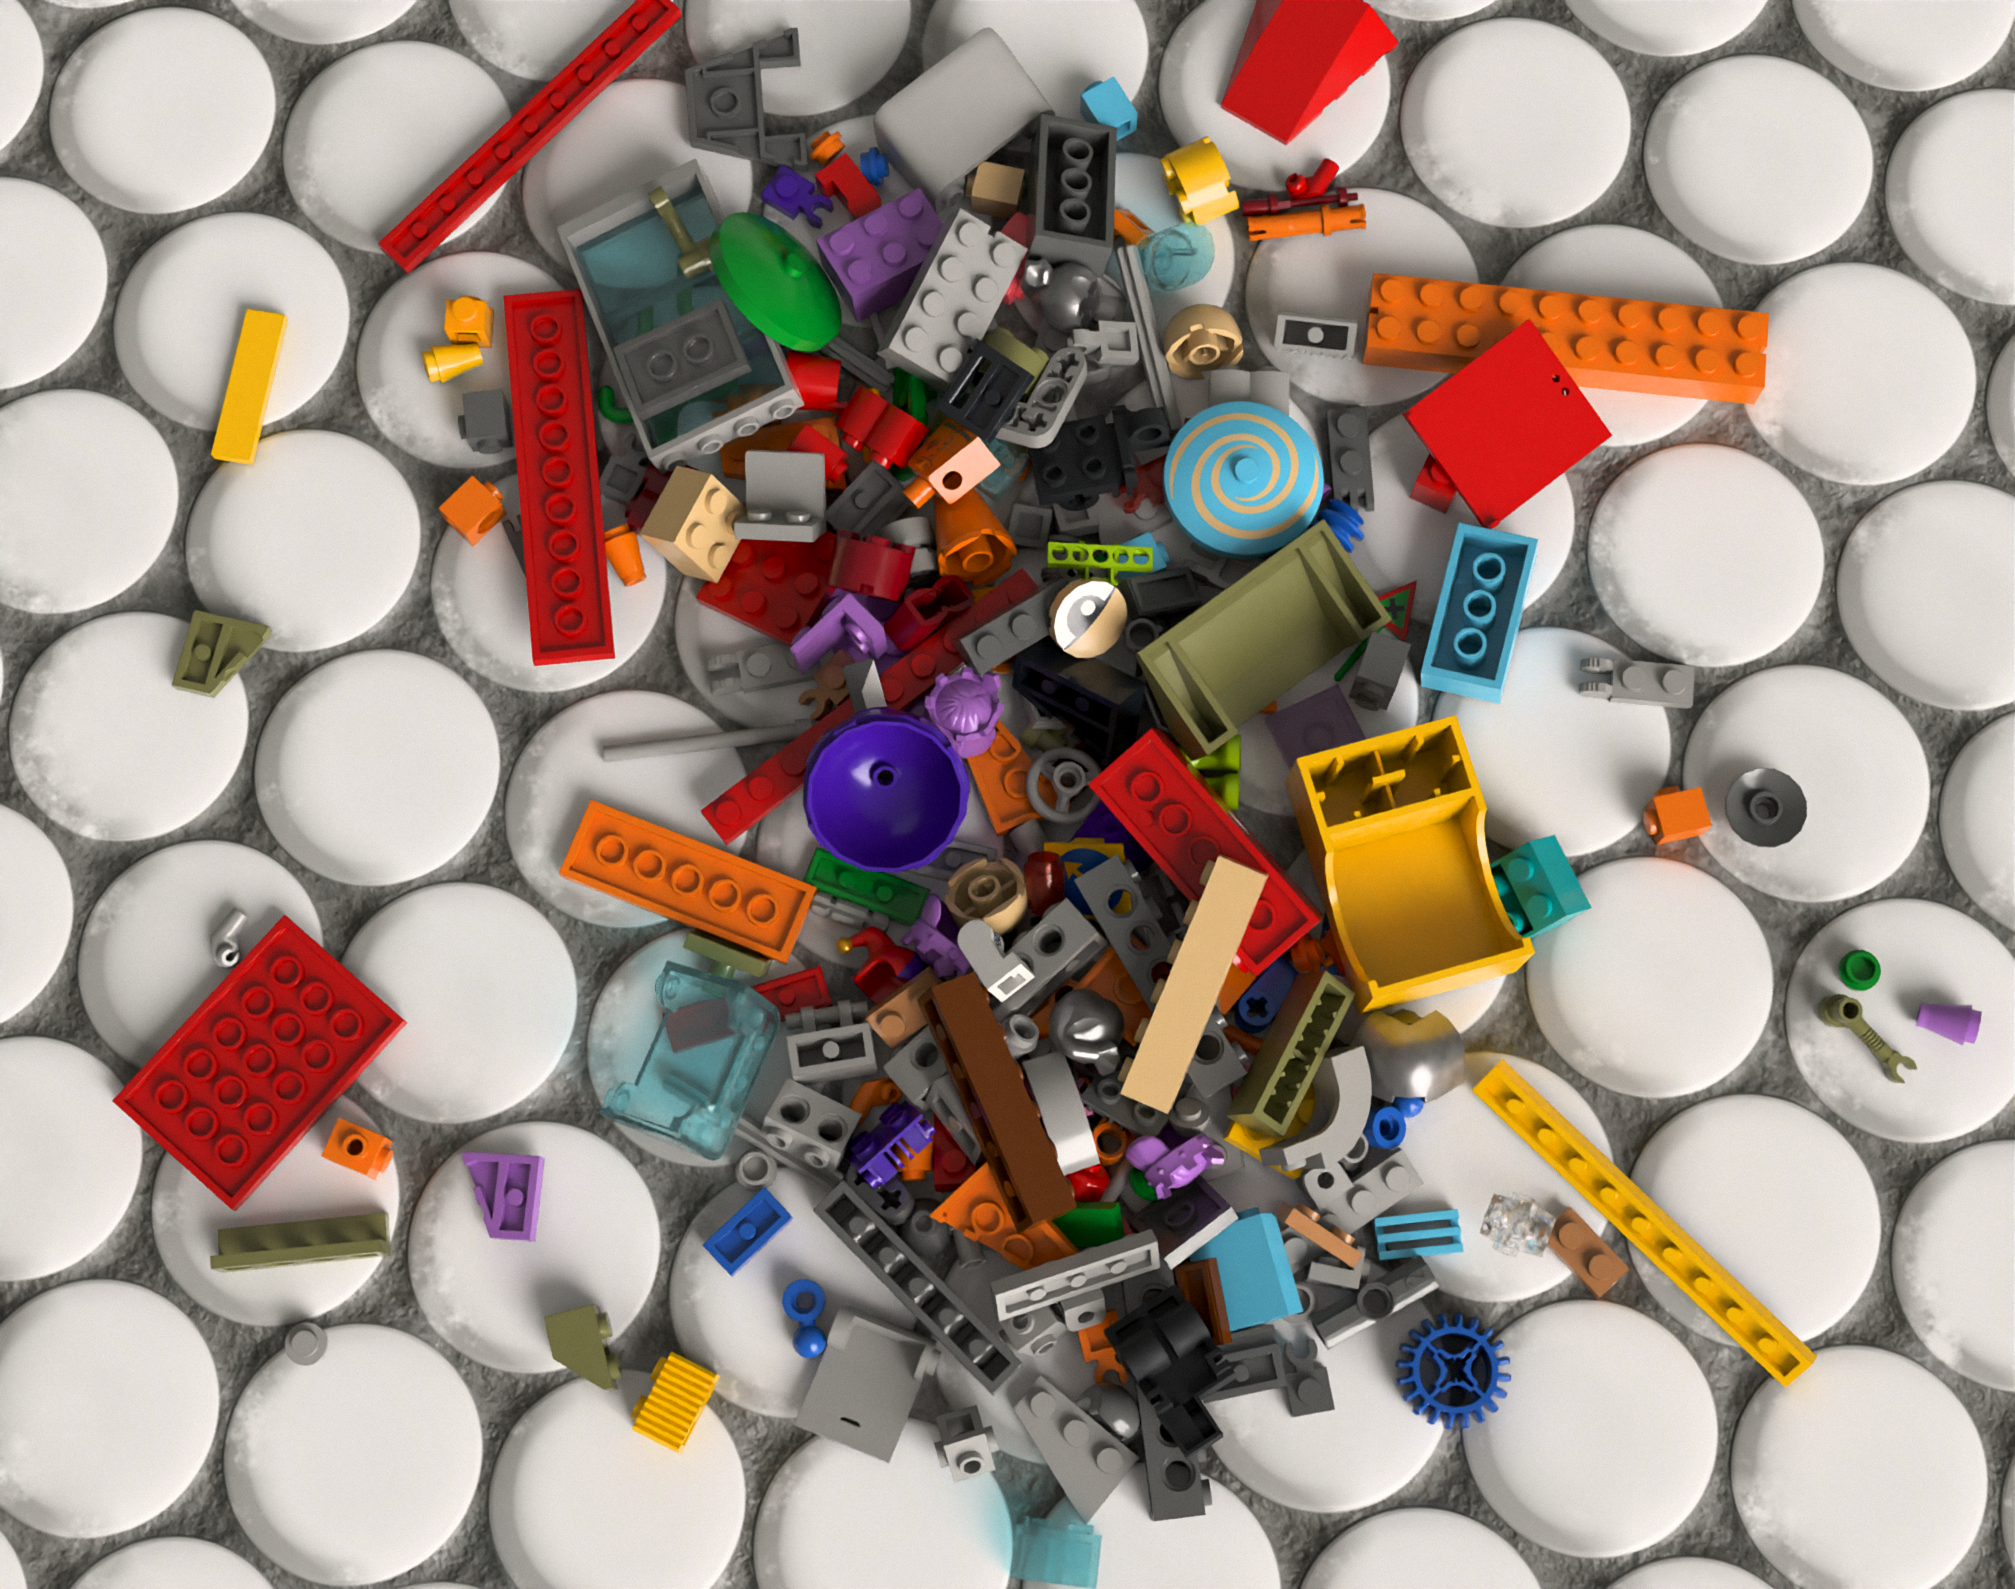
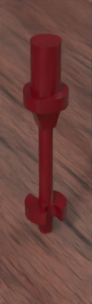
(1271, 205)

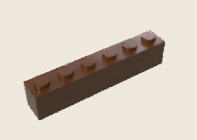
(997, 1102)

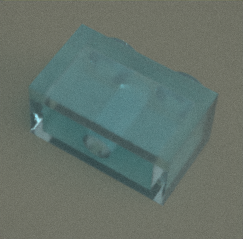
(1056, 1555)

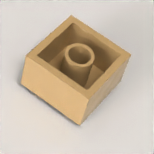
(695, 524)

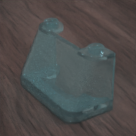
(698, 1062)

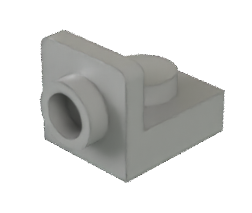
(1331, 1274)

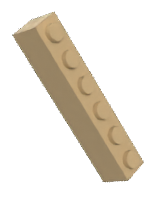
(1193, 982)

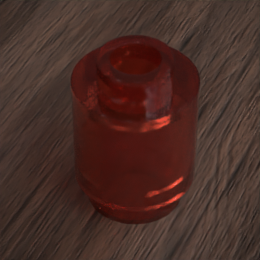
(1044, 880)

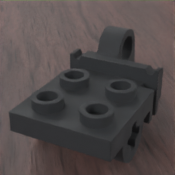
(1096, 456)
(1173, 1362)

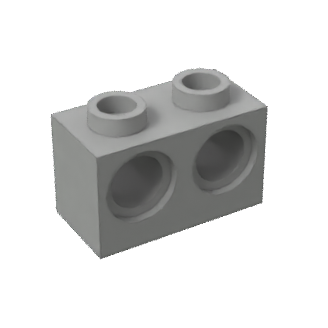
(815, 1117)

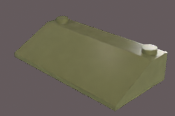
(1259, 639)

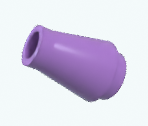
(1951, 1021)

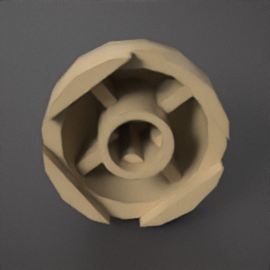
(1201, 341)
(988, 893)

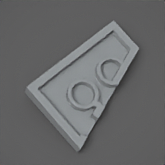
(1122, 527)
(1075, 1447)

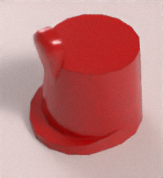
(817, 381)

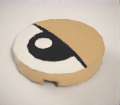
(1087, 617)

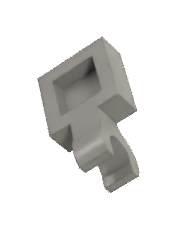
(1111, 340)

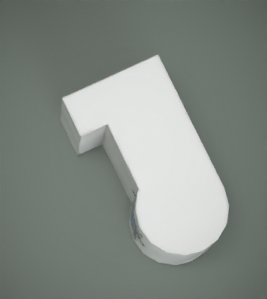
(985, 952)

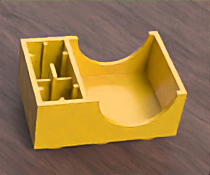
(1404, 864)

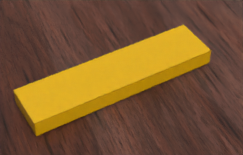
(249, 386)

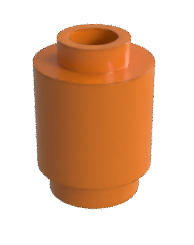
(919, 1166)

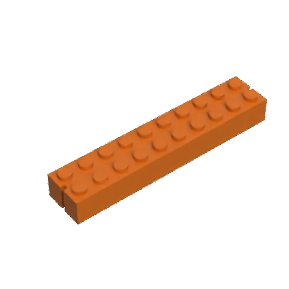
(1595, 338)

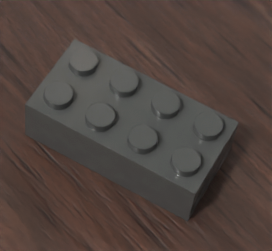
(1071, 193)

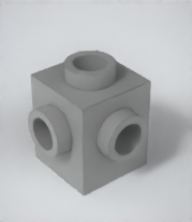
(1033, 1331)
(968, 1451)

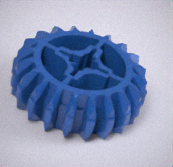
(1468, 1385)

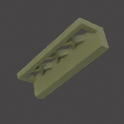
(302, 1243)

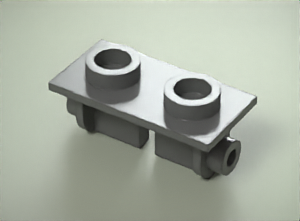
(1168, 898)

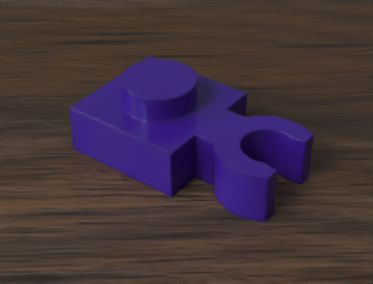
(794, 194)

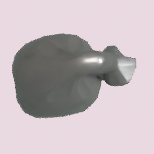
(1062, 295)
(1088, 1029)

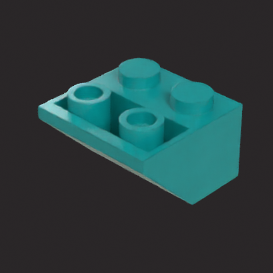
(1538, 887)

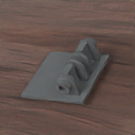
(1105, 1099)

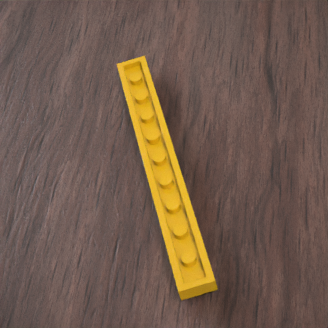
(1645, 1224)

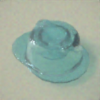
(1176, 256)

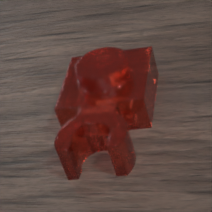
(1149, 485)

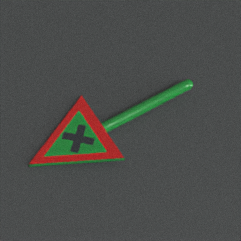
(1398, 606)

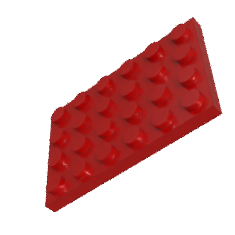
(259, 1062)

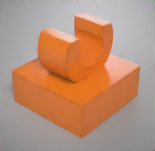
(1129, 227)

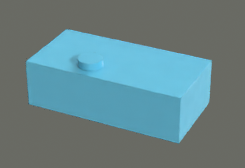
(1479, 613)

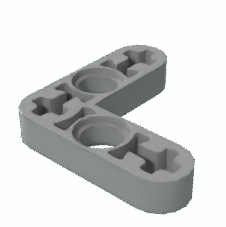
(1039, 412)

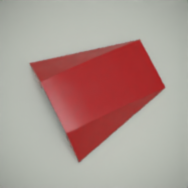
(1301, 60)

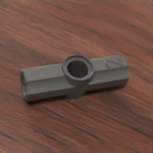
(1398, 1290)

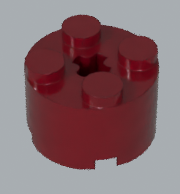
(870, 566)

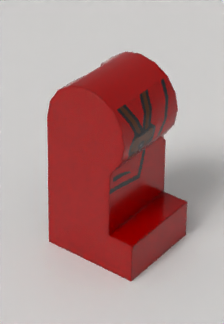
(849, 186)

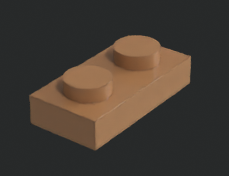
(900, 1012)
(1334, 1241)
(1585, 1253)

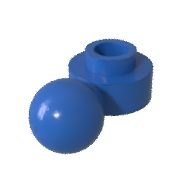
(1391, 1122)
(809, 1338)

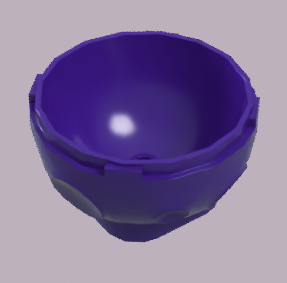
(892, 821)

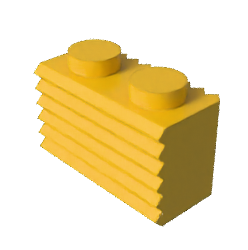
(674, 1401)

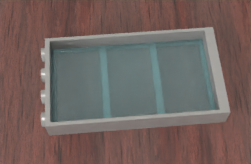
(636, 284)

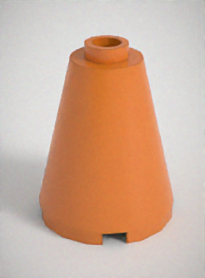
(971, 540)

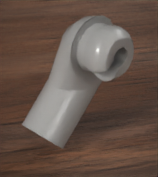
(225, 940)

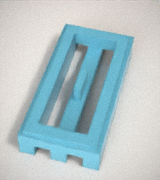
(1453, 1230)

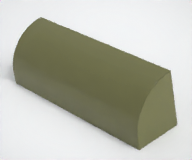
(1291, 1053)

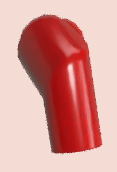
(1313, 186)

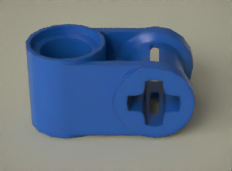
(1268, 993)

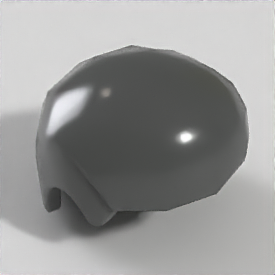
(1111, 1408)

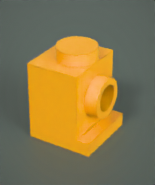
(469, 315)

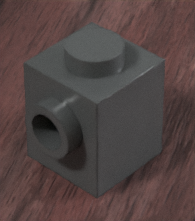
(486, 421)

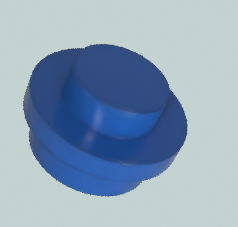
(874, 166)

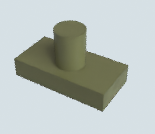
(726, 956)

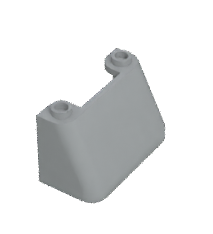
(958, 117)

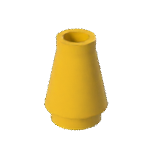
(449, 361)

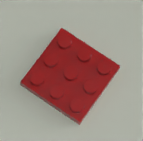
(773, 586)

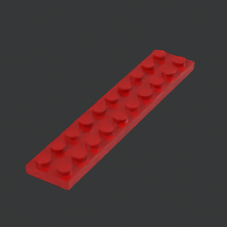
(558, 478)

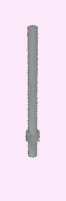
(707, 741)

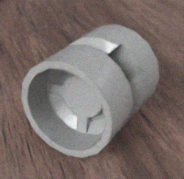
(918, 534)

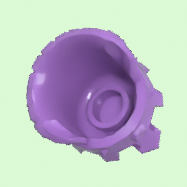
(966, 710)
(936, 939)
(1172, 1159)

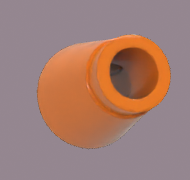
(624, 554)

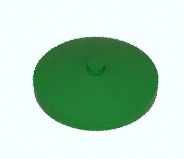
(775, 282)

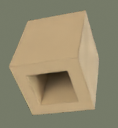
(996, 190)

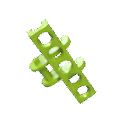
(1112, 563)

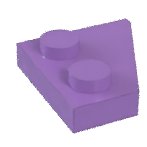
(508, 1192)

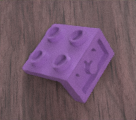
(838, 620)

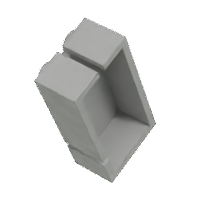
(951, 299)

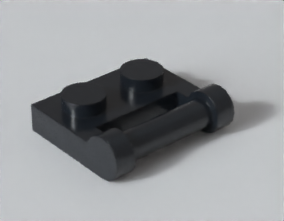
(993, 396)

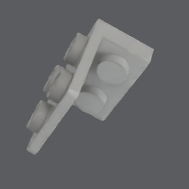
(783, 496)

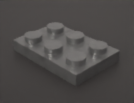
(682, 359)

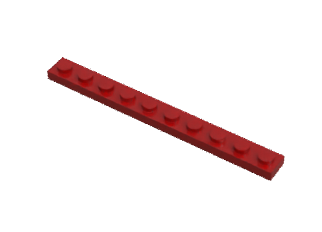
(527, 132)
(901, 685)

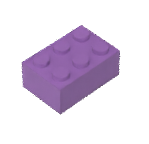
(880, 253)

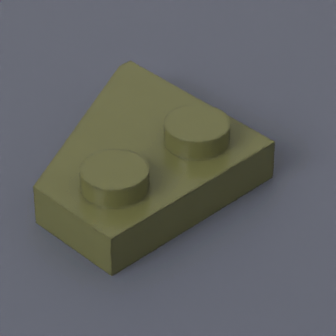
(216, 652)

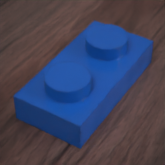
(748, 1231)

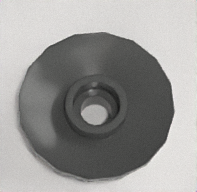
(1776, 792)

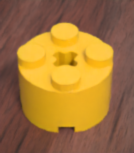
(1198, 181)

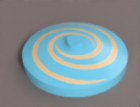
(1242, 480)

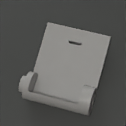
(867, 1377)

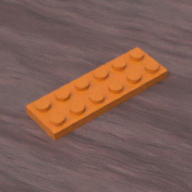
(688, 882)

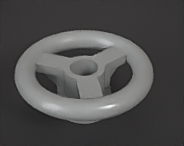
(1068, 771)

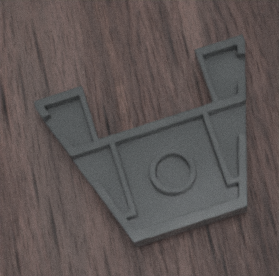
(729, 109)

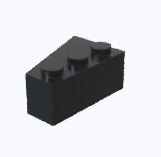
(1084, 694)

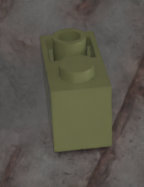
(581, 1344)

